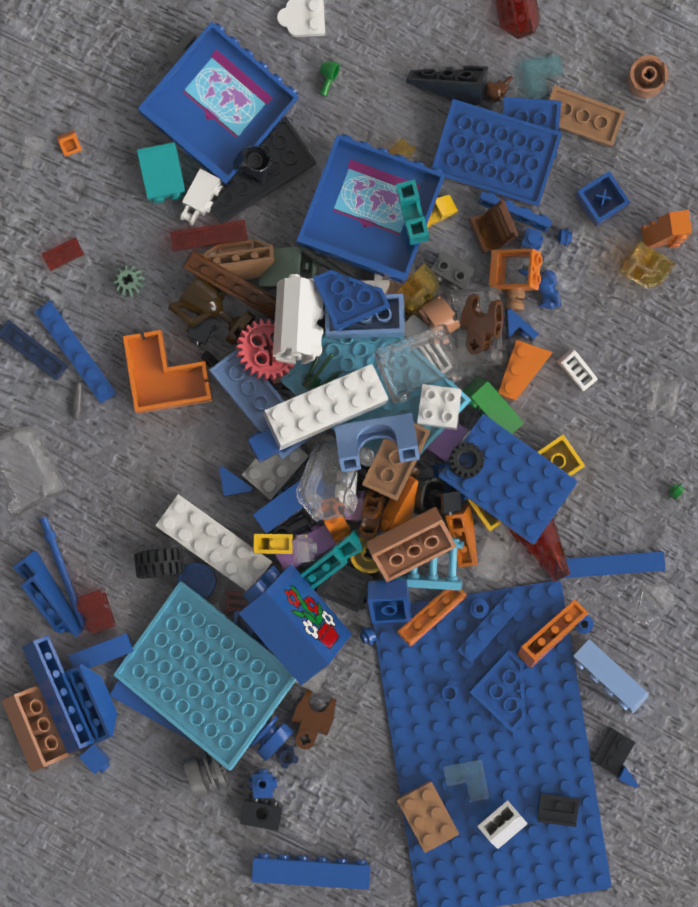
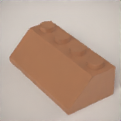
(411, 544)
(35, 728)

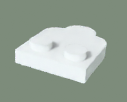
(303, 18)

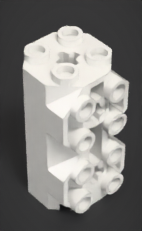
(296, 320)

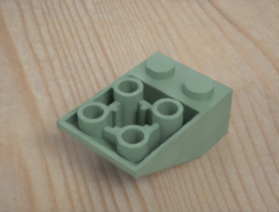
(287, 262)

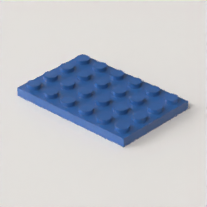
(496, 152)
(515, 482)

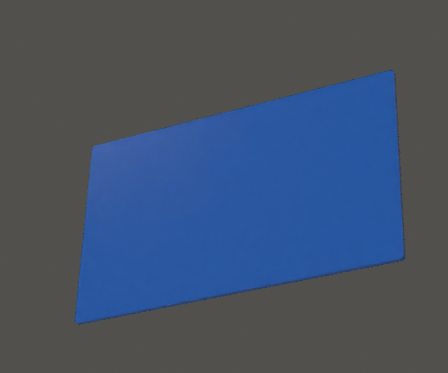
(540, 756)

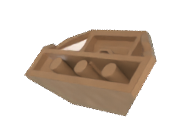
(243, 258)

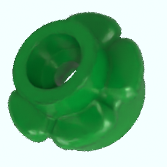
(676, 491)

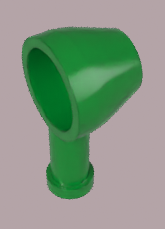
(330, 70)

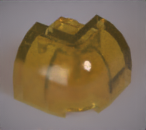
(646, 266)
(418, 289)

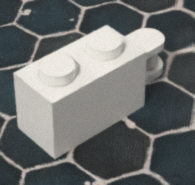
(200, 195)

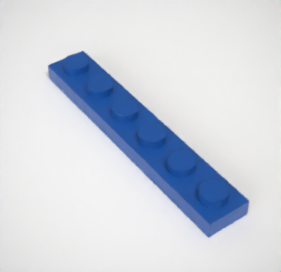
(75, 352)

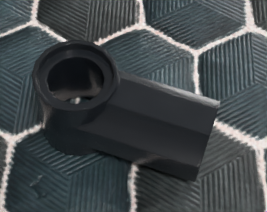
(295, 526)

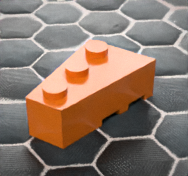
(669, 231)
(521, 369)

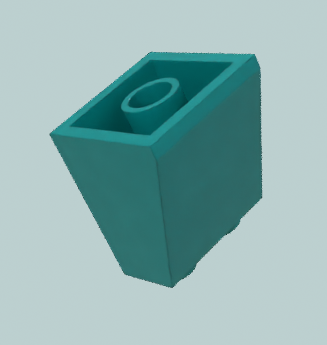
(162, 173)

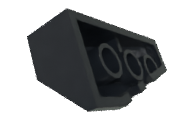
(462, 85)

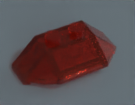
(518, 17)

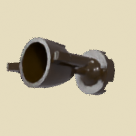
(206, 302)

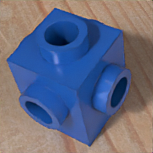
(259, 790)

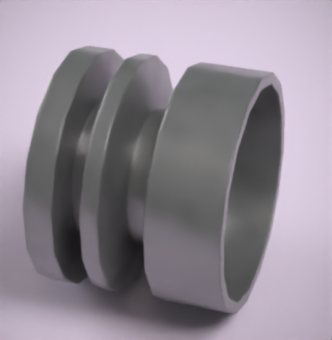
(204, 773)

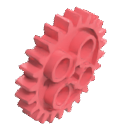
(250, 352)

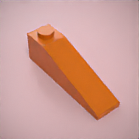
(551, 634)

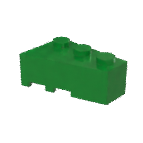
(491, 404)

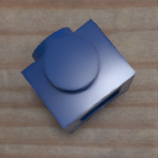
(532, 239)

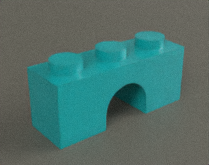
(411, 212)

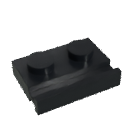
(613, 751)
(558, 809)

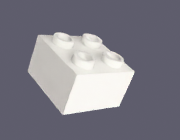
(439, 407)

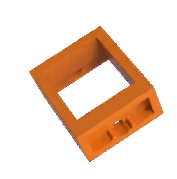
(498, 269)

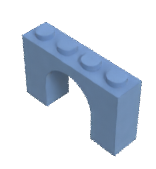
(354, 435)

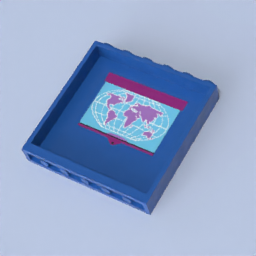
(218, 102)
(358, 209)

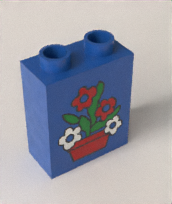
(294, 622)

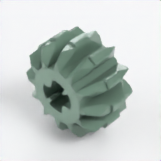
(126, 274)

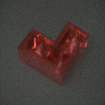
(98, 611)

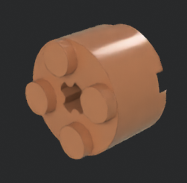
(654, 69)
(438, 312)

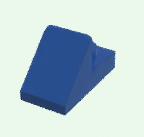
(515, 323)

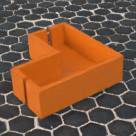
(155, 383)

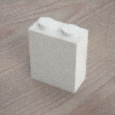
(502, 824)

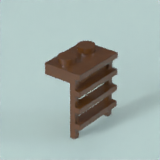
(493, 228)

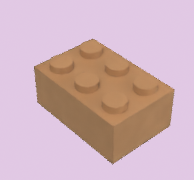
(427, 816)

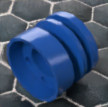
(271, 738)

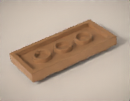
(587, 117)
(387, 473)

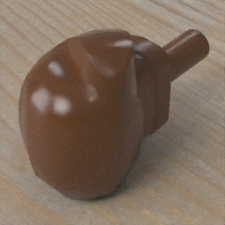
(496, 91)

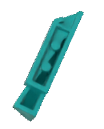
(332, 560)

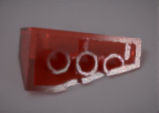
(548, 552)

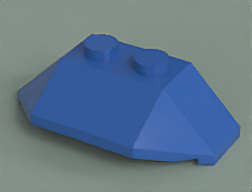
(93, 701)

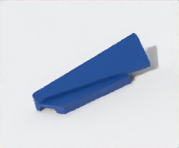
(47, 595)

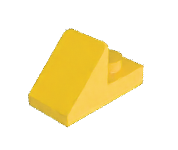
(442, 209)
(273, 544)

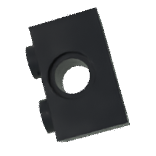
(250, 817)

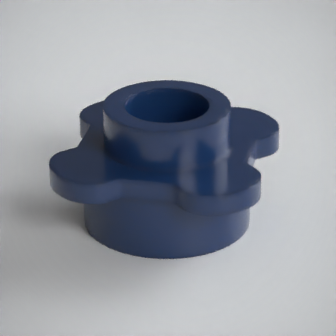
(282, 756)

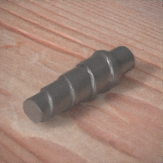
(77, 402)

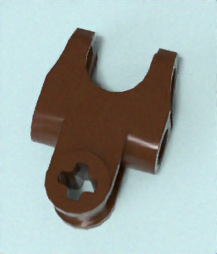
(481, 326)
(372, 514)
(311, 721)

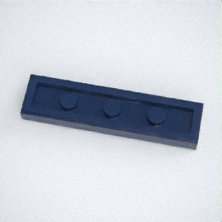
(33, 350)

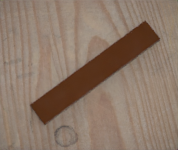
(231, 284)

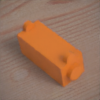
(337, 527)

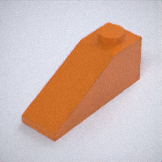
(401, 511)
(462, 526)

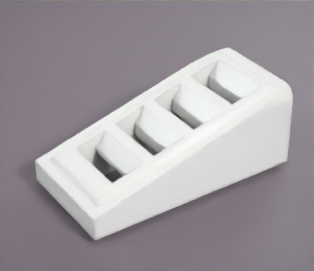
(572, 374)

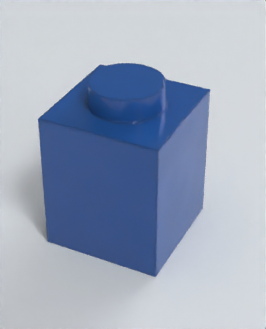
(95, 759)

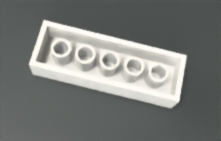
(325, 407)
(213, 543)

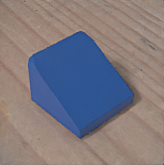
(625, 777)

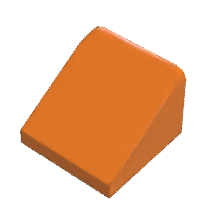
(69, 143)

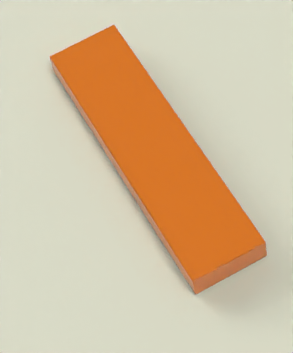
(430, 615)

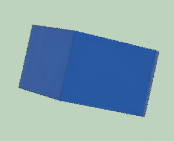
(232, 484)

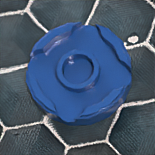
(199, 578)

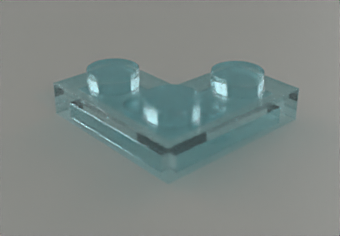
(537, 70)
(470, 773)

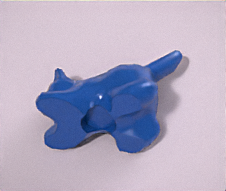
(547, 289)

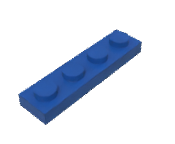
(520, 214)
(489, 627)

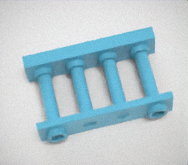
(432, 580)

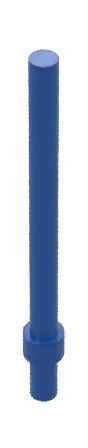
(50, 537)

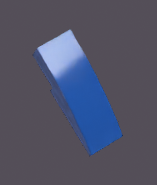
(102, 652)

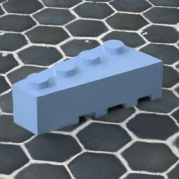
(611, 676)

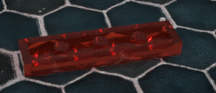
(209, 235)

